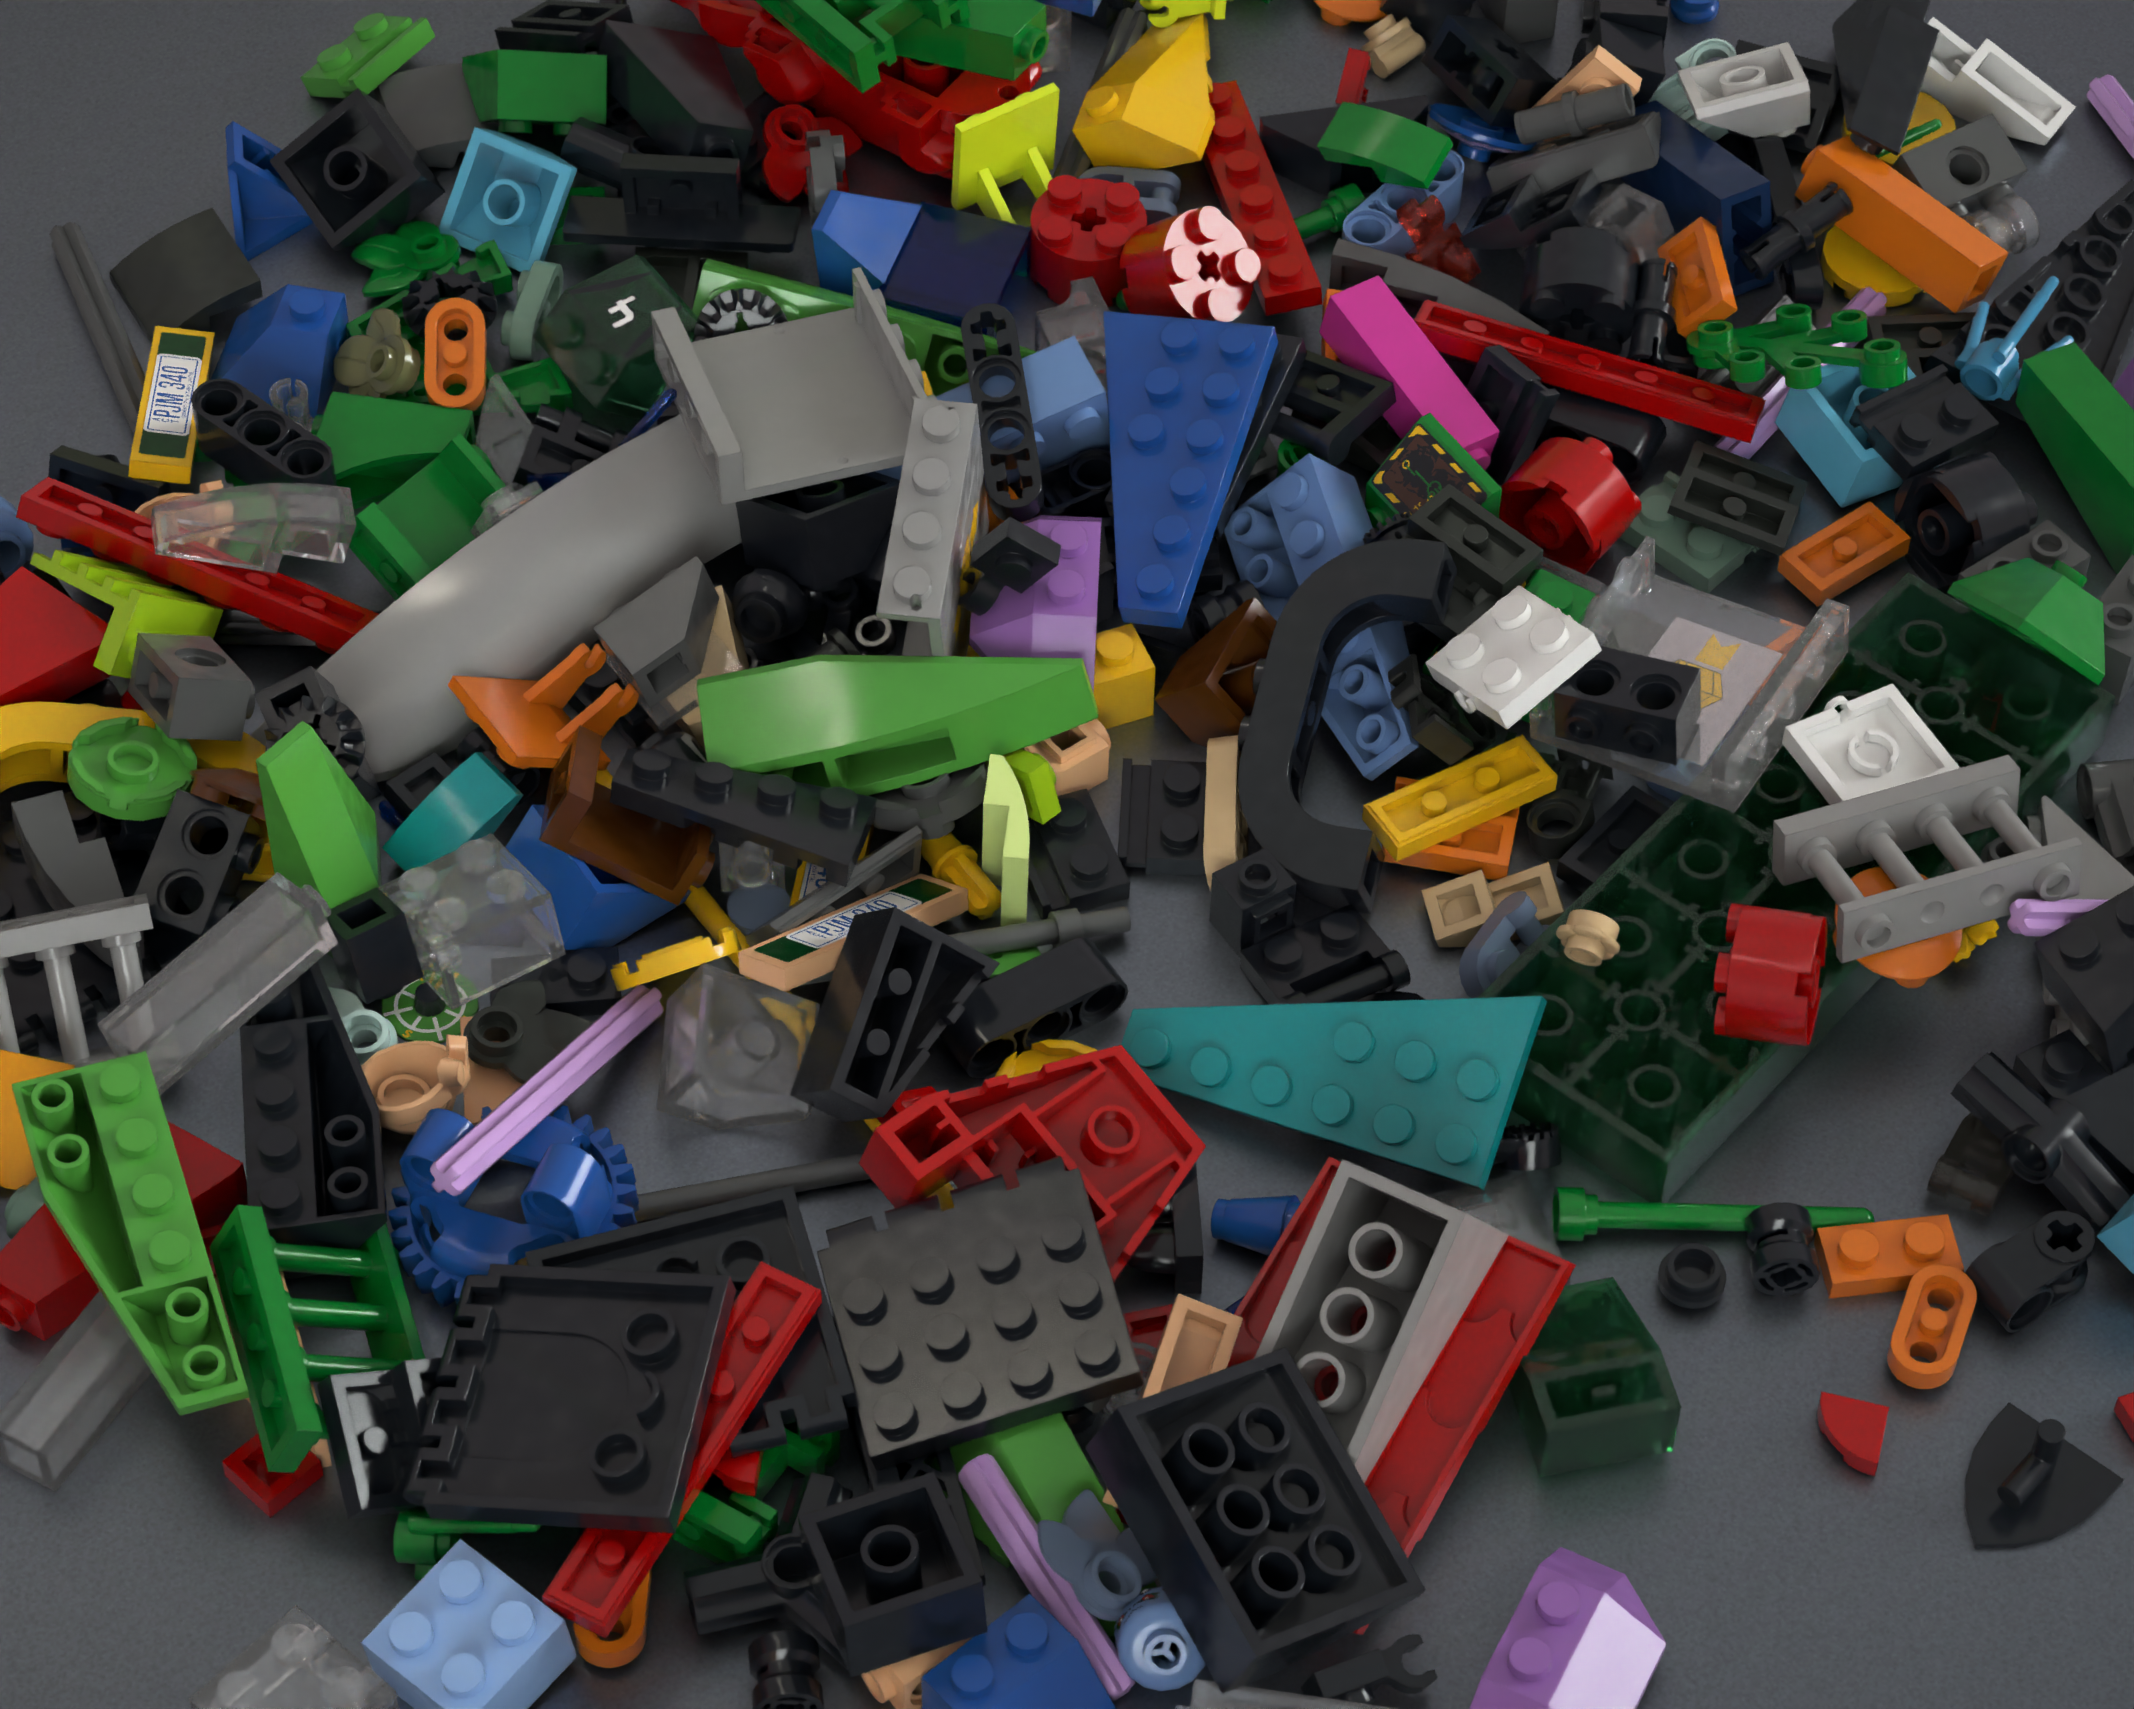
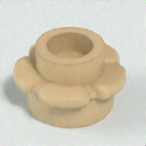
(1589, 937)

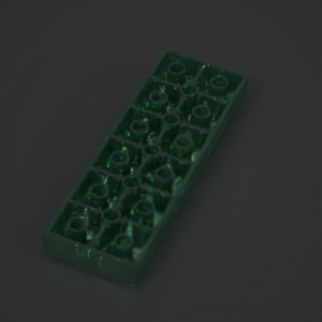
(1631, 1043)

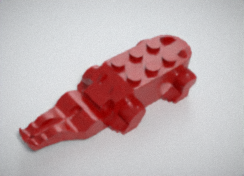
(904, 113)

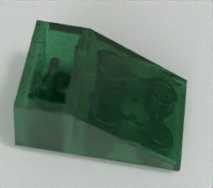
(1594, 1384)

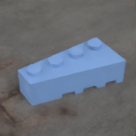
(1064, 405)

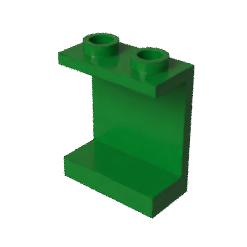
(425, 517)

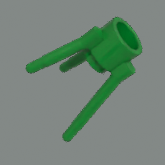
(426, 1540)

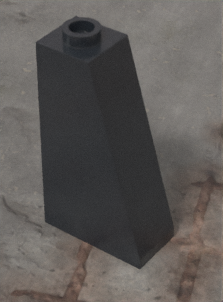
(676, 90)

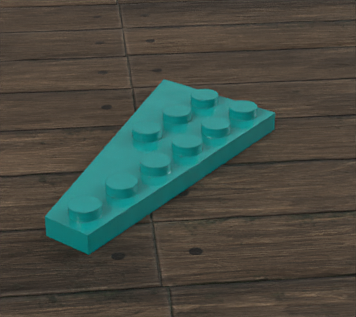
(1379, 1077)

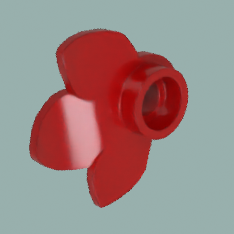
(787, 160)

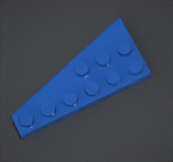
(1176, 433)

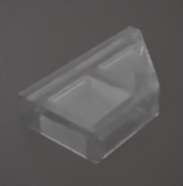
(502, 430)

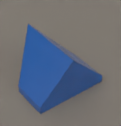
(260, 200)
(859, 233)

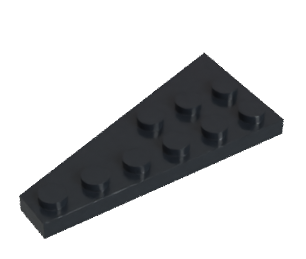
(2089, 303)

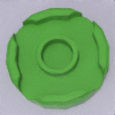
(129, 769)

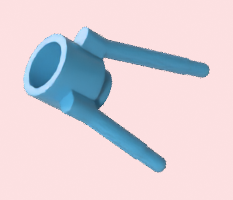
(1992, 367)

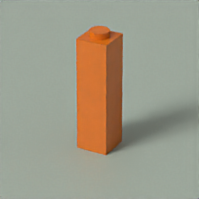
(1905, 225)

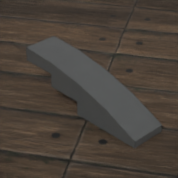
(1416, 283)

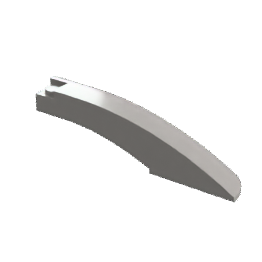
(527, 593)

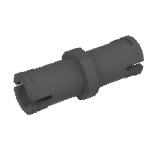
(1574, 114)

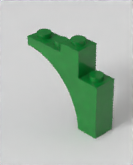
(382, 441)

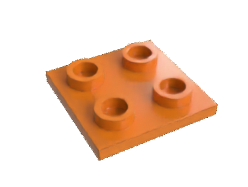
(528, 715)

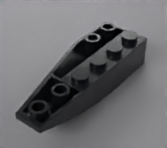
(310, 1123)

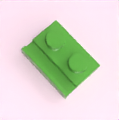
(367, 55)

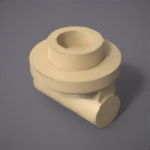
(1392, 45)

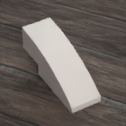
(1993, 83)

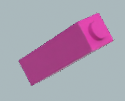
(1380, 338)

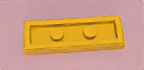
(1459, 797)

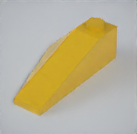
(1152, 101)

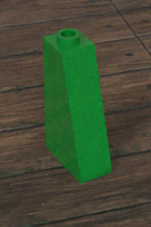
(994, 41)
(2087, 439)

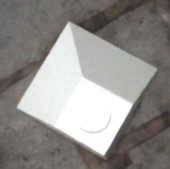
(1751, 92)

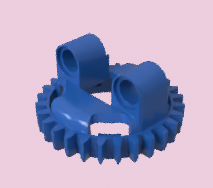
(574, 1193)

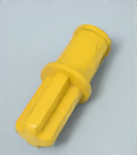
(959, 866)

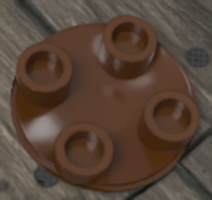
(229, 787)

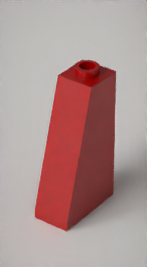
(45, 642)
(45, 1279)

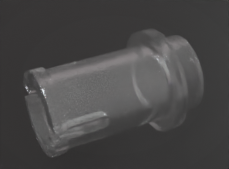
(293, 407)

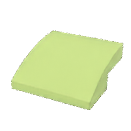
(1006, 839)

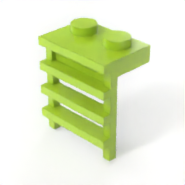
(138, 605)

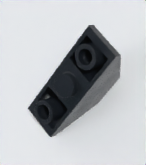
(1294, 137)

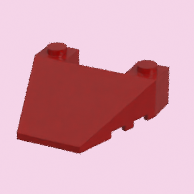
(1086, 1108)

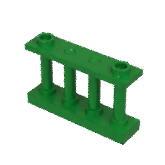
(265, 1318)

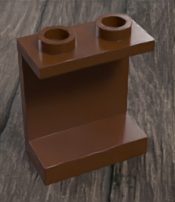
(617, 839)

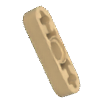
(1224, 822)

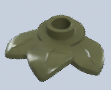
(378, 361)

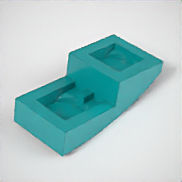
(458, 810)

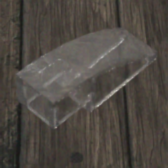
(256, 525)

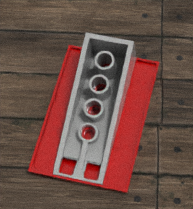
(1399, 1328)

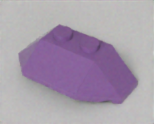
(1056, 612)
(1573, 1642)

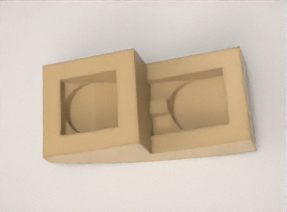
(1465, 903)

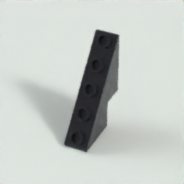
(1881, 68)

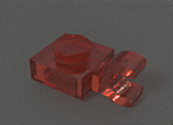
(1436, 243)

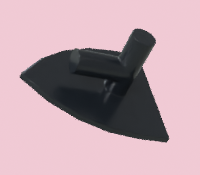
(2030, 1482)

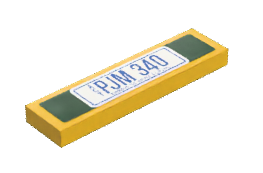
(165, 423)

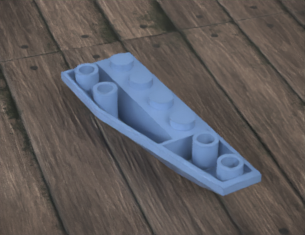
(1276, 545)

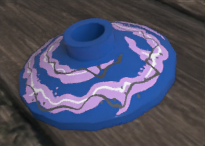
(1475, 136)

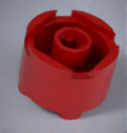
(1081, 234)
(1189, 267)
(1570, 501)
(1770, 975)

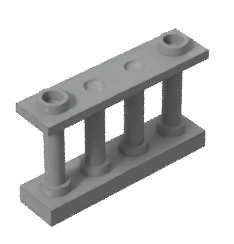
(1913, 816)
(53, 941)

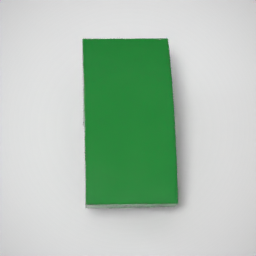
(1388, 143)

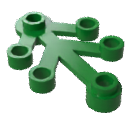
(1800, 349)

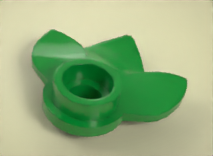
(404, 257)

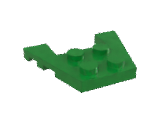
(528, 383)

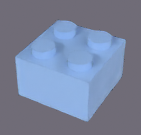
(469, 1639)

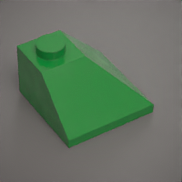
(2043, 610)

